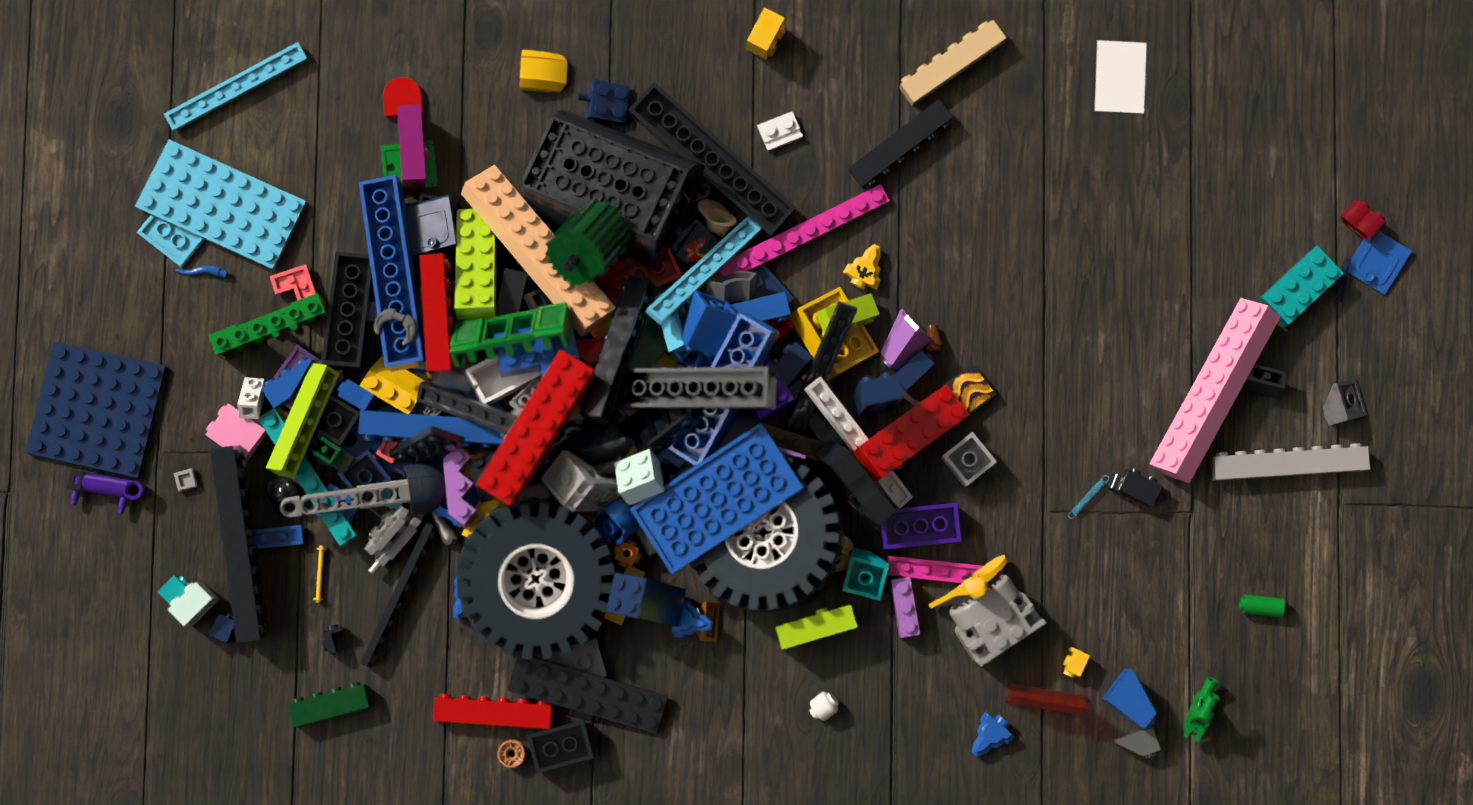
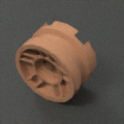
(508, 761)

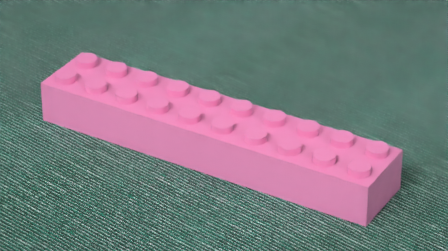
(1215, 390)

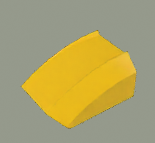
(542, 71)

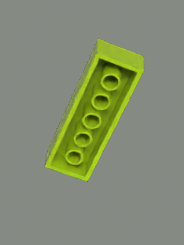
(475, 267)

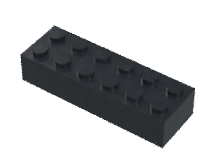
(348, 312)

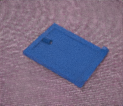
(1378, 262)

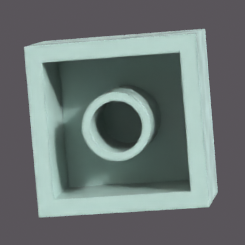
(639, 477)
(193, 603)

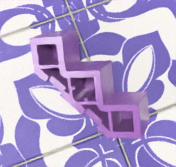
(458, 487)

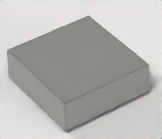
(185, 480)

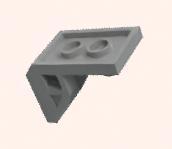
(579, 485)

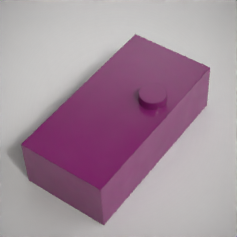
(411, 147)

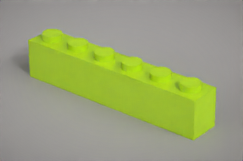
(302, 420)

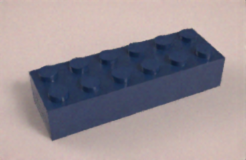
(878, 394)

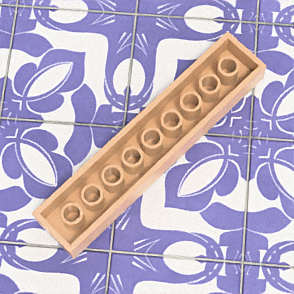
(525, 239)

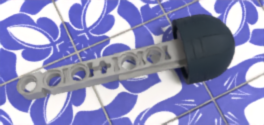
(422, 489)

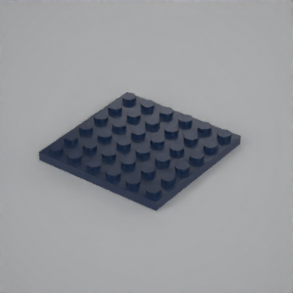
(96, 409)

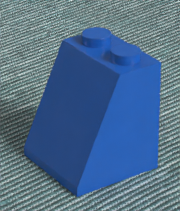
(707, 324)
(1130, 700)

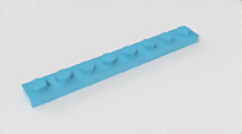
(235, 86)
(703, 271)

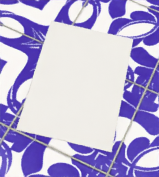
(1120, 76)

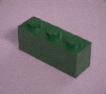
(330, 452)

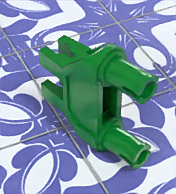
(1201, 709)

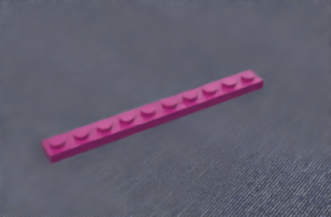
(806, 231)

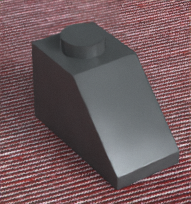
(1140, 742)

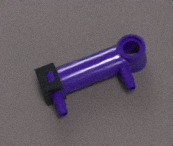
(104, 485)

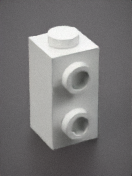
(251, 398)

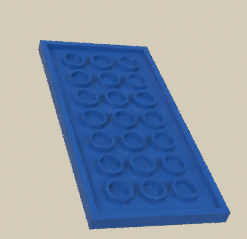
(717, 498)

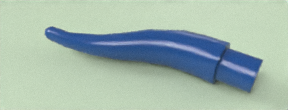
(210, 269)

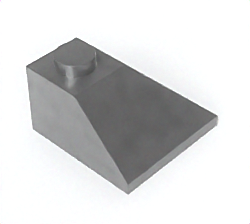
(1344, 403)

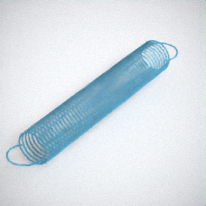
(1085, 497)

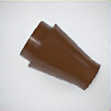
(935, 345)

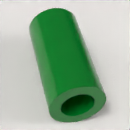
(1262, 605)

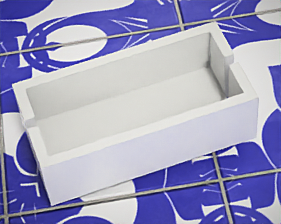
(490, 386)

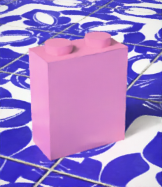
(232, 430)

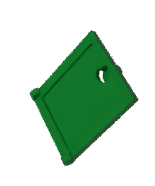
(391, 155)

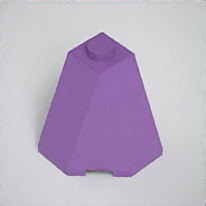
(903, 341)

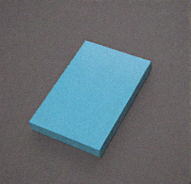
(170, 239)

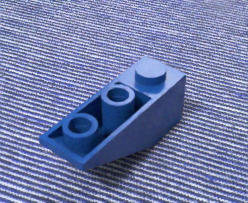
(285, 388)

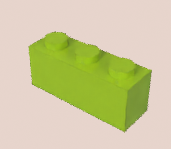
(866, 312)

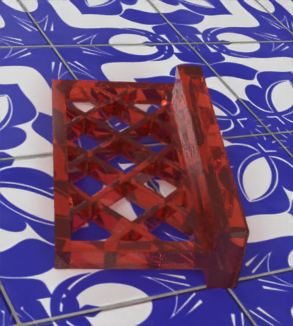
(1046, 699)

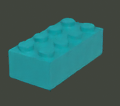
(1301, 285)

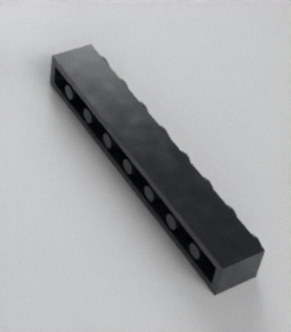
(617, 349)

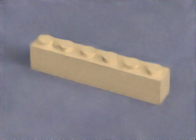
(952, 63)

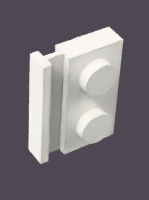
(780, 131)

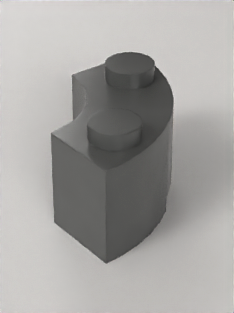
(736, 287)

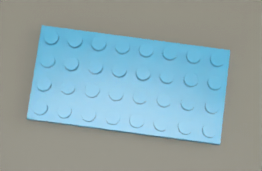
(221, 204)

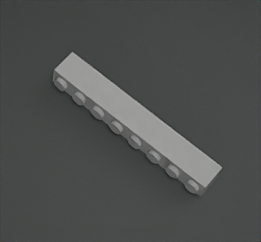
(1290, 463)

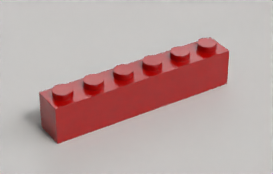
(492, 712)

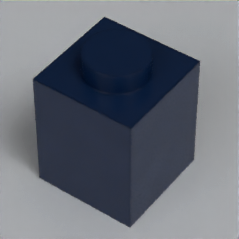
(223, 627)

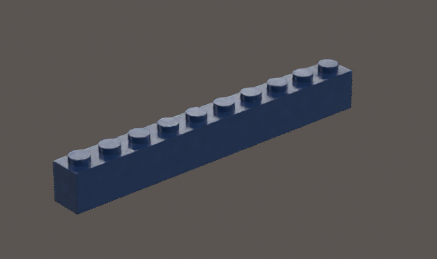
(788, 367)

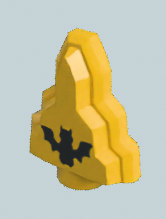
(865, 269)

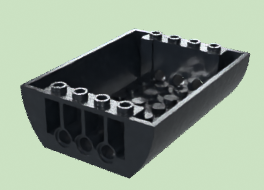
(614, 157)

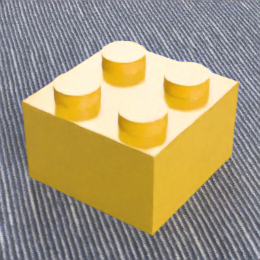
(765, 33)

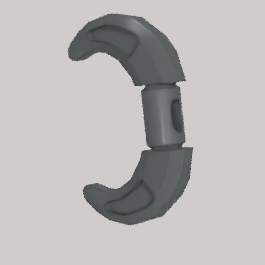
(407, 321)

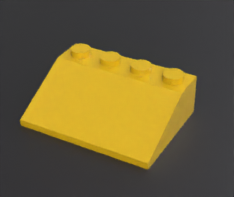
(857, 345)

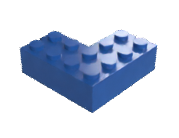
(537, 360)

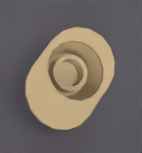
(716, 217)

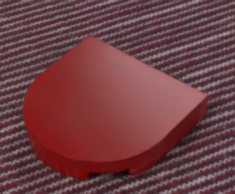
(400, 92)

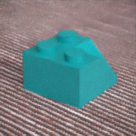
(865, 574)

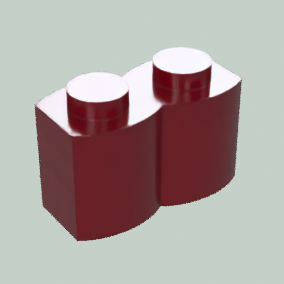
(1363, 221)

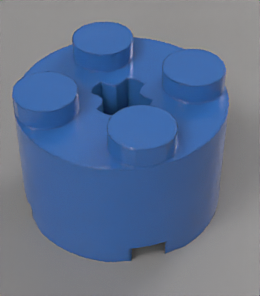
(616, 522)

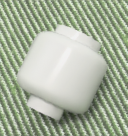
(824, 706)

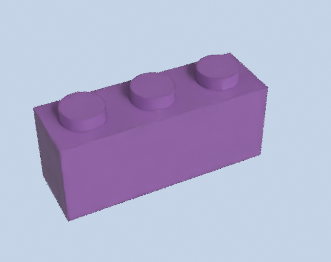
(904, 607)

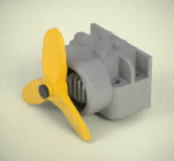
(991, 612)

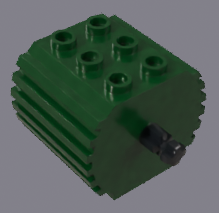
(588, 242)

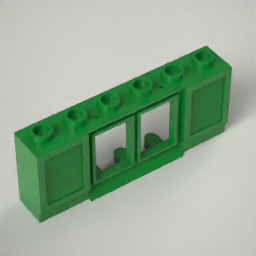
(268, 324)
(544, 324)

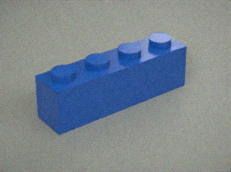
(766, 308)

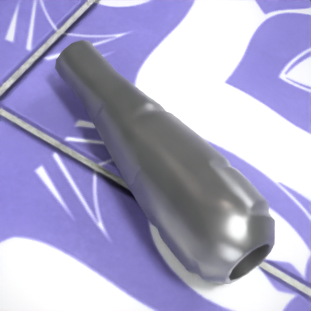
(444, 529)

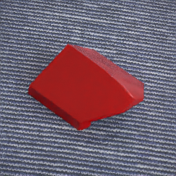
(590, 350)

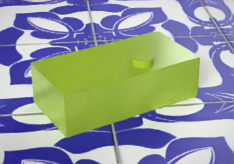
(816, 626)

